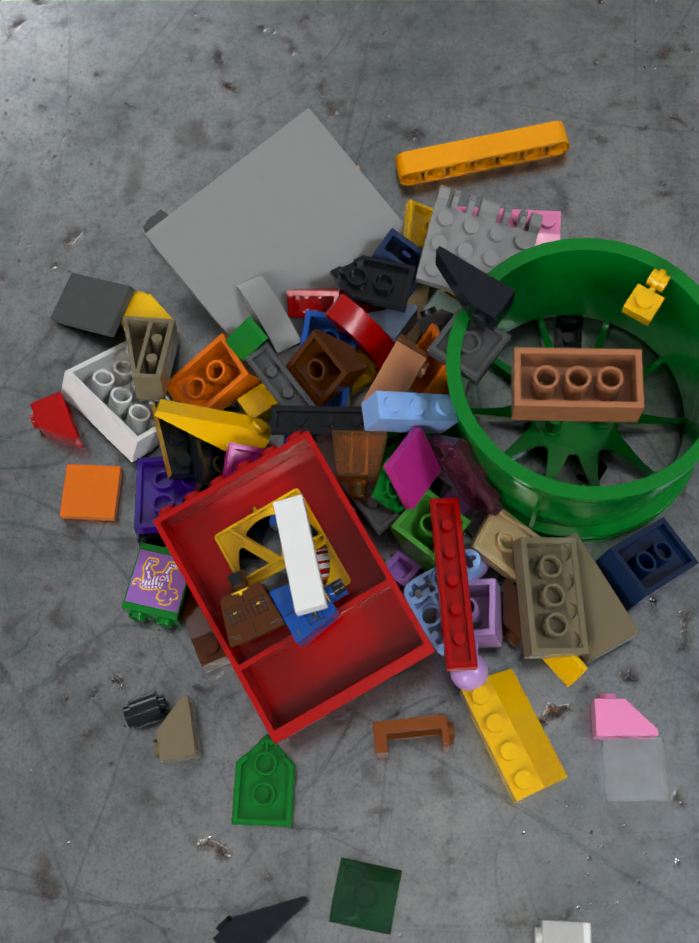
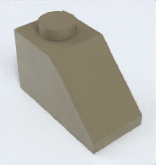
(178, 734)

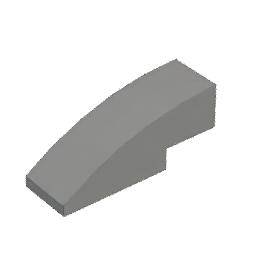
(269, 314)

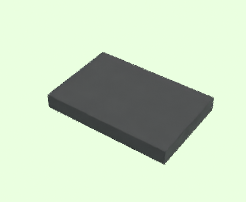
(92, 304)

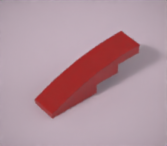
(317, 300)

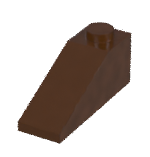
(203, 639)

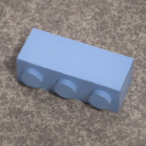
(404, 410)

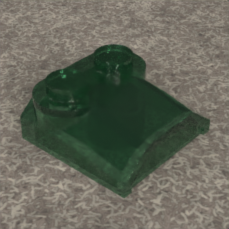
(365, 896)

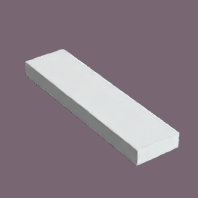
(300, 555)

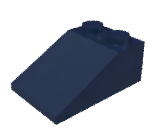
(645, 563)

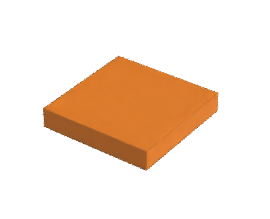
(91, 492)

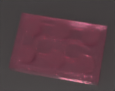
(465, 473)

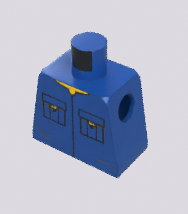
(308, 626)

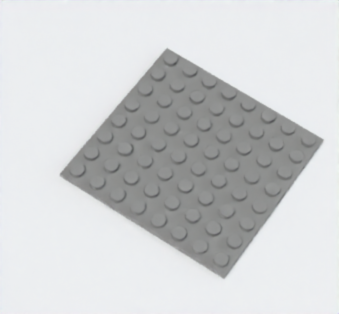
(279, 214)

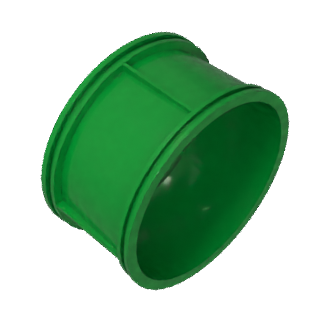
(595, 282)

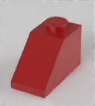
(56, 420)

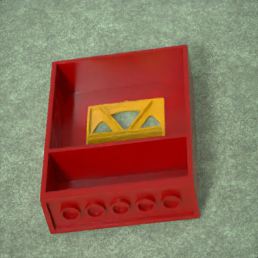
(353, 654)

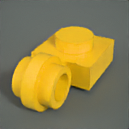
(644, 302)

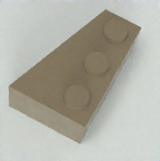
(152, 353)

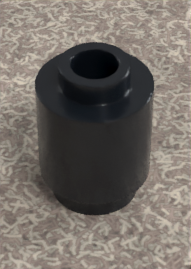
(145, 710)

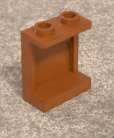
(412, 728)

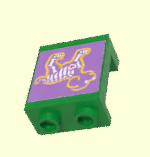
(155, 588)

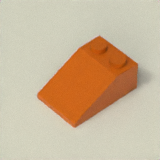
(213, 377)

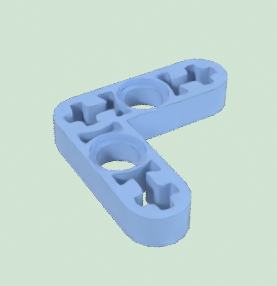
(429, 600)

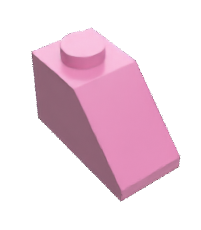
(618, 719)

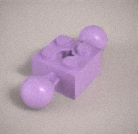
(487, 624)

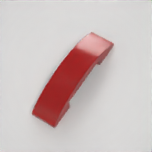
(362, 329)

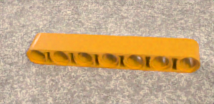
(481, 153)

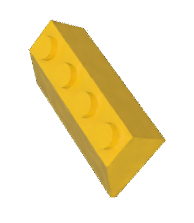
(513, 735)

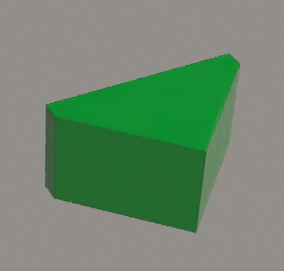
(246, 339)

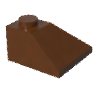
(325, 367)

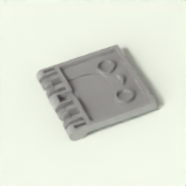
(473, 237)

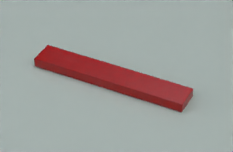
(453, 585)

